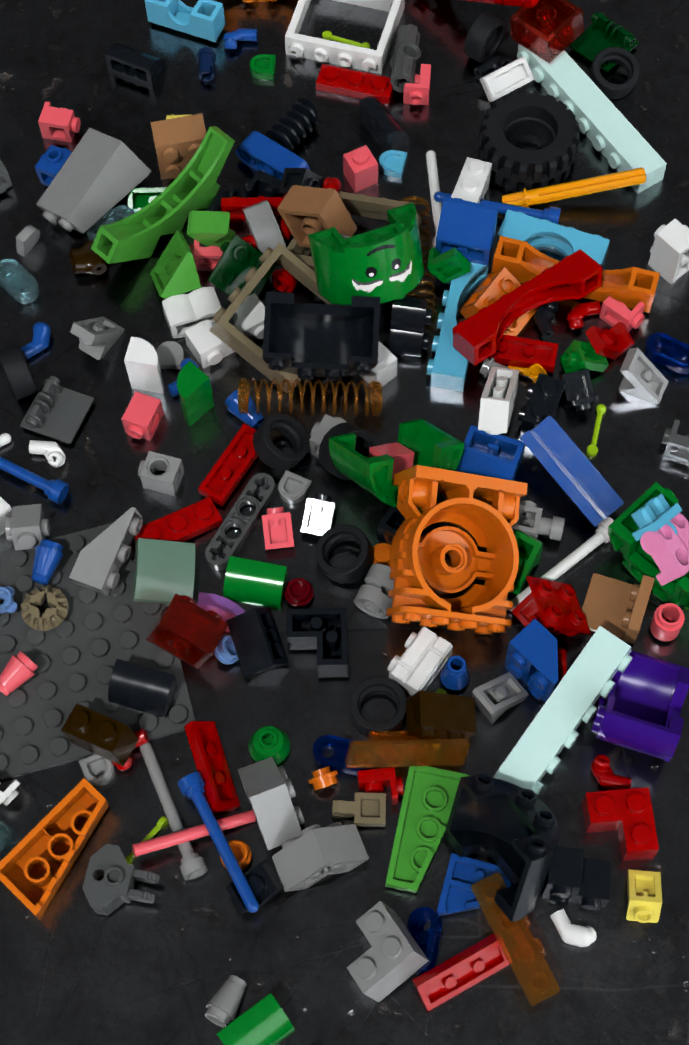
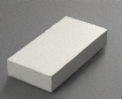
(506, 79)

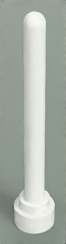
(433, 187)
(573, 558)

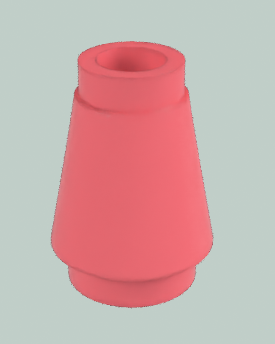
(16, 672)

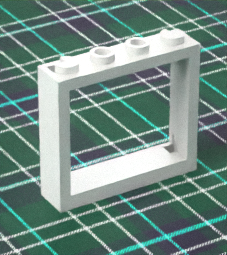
(341, 53)

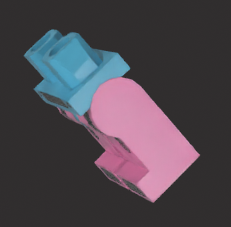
(664, 536)

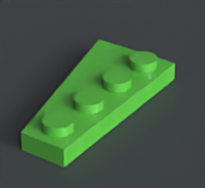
(421, 824)

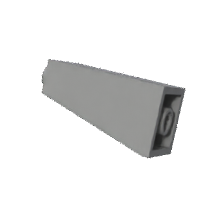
(91, 182)

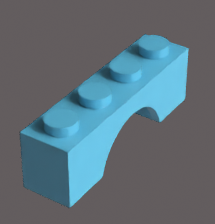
(548, 234)

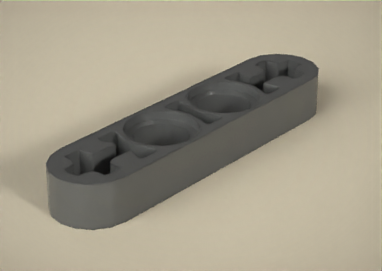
(238, 520)

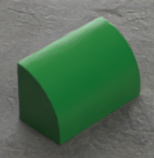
(194, 393)
(255, 582)
(259, 1025)

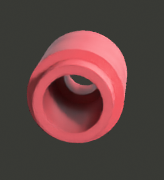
(667, 622)

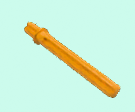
(576, 188)

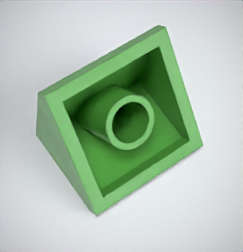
(175, 269)

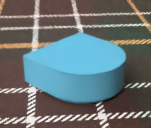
(393, 163)

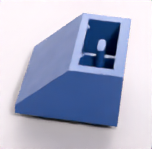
(468, 228)
(491, 455)
(534, 659)

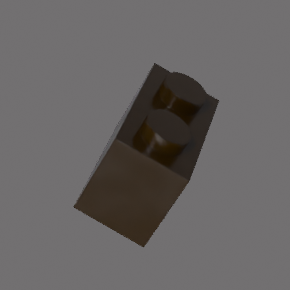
(440, 716)
(100, 734)

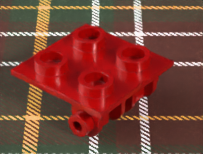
(557, 607)

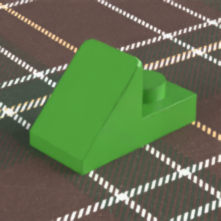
(209, 227)

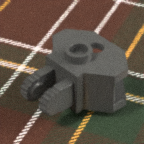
(118, 881)

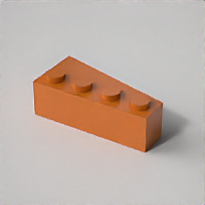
(50, 849)

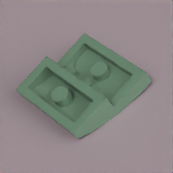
(163, 570)

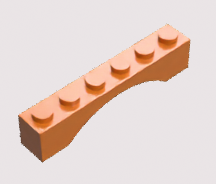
(623, 285)

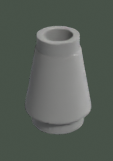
(226, 1002)

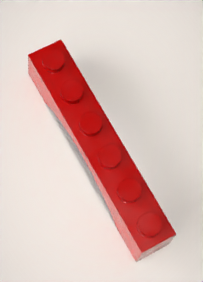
(568, 279)

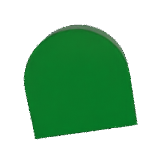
(263, 66)

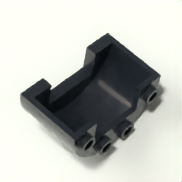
(321, 337)
(513, 831)

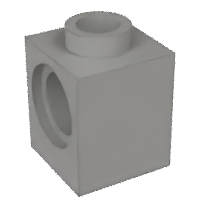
(167, 482)

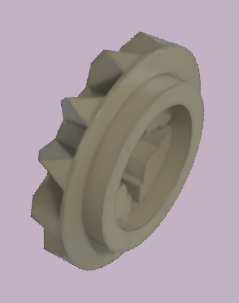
(51, 617)

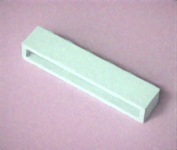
(565, 710)

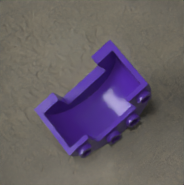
(644, 707)

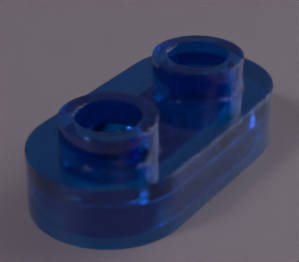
(671, 354)
(340, 749)
(428, 939)

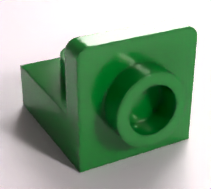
(448, 264)
(582, 356)

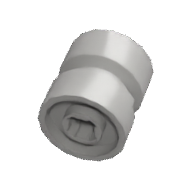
(373, 596)

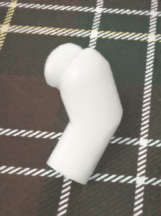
(50, 449)
(571, 933)

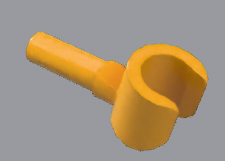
(532, 372)

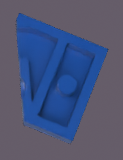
(460, 876)

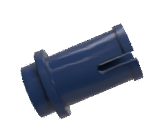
(206, 59)

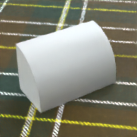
(143, 366)

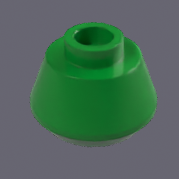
(269, 742)

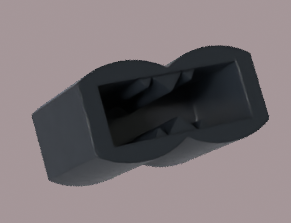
(408, 326)

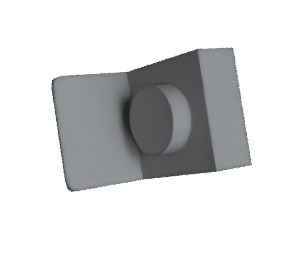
(96, 335)
(642, 377)
(498, 696)

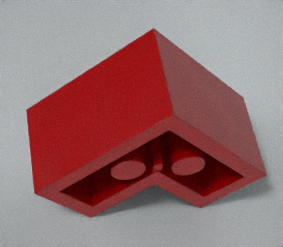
(628, 814)

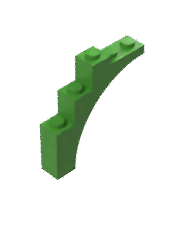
(191, 190)

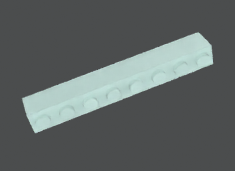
(596, 116)

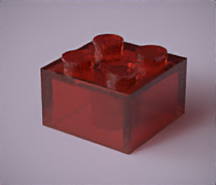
(547, 27)
(187, 631)

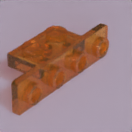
(401, 750)
(518, 944)

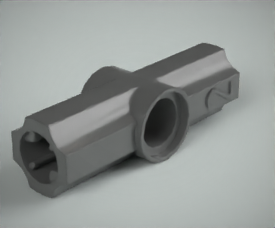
(405, 57)

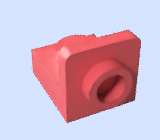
(418, 92)
(205, 257)
(616, 311)
(277, 529)

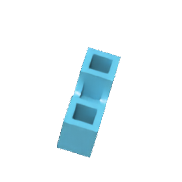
(203, 20)

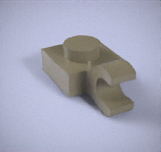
(367, 809)

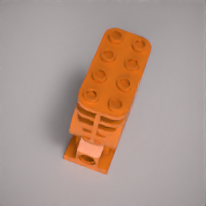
(420, 563)

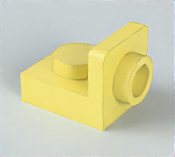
(644, 896)

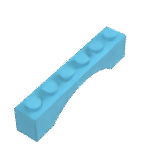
(449, 367)

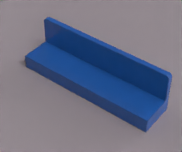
(572, 470)

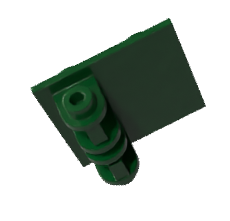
(602, 35)
(234, 264)

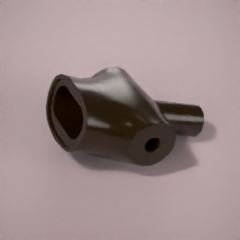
(86, 261)

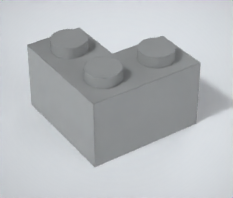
(270, 799)
(319, 854)
(392, 954)

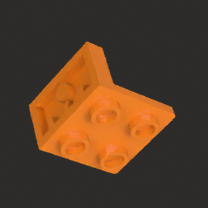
(490, 290)

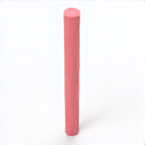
(191, 833)

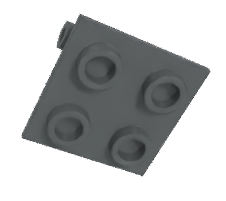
(57, 411)

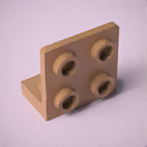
(617, 605)

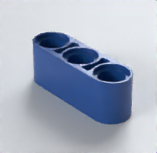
(267, 155)

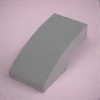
(263, 226)

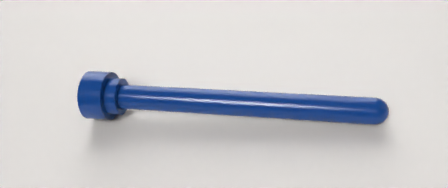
(549, 214)
(55, 490)
(193, 788)

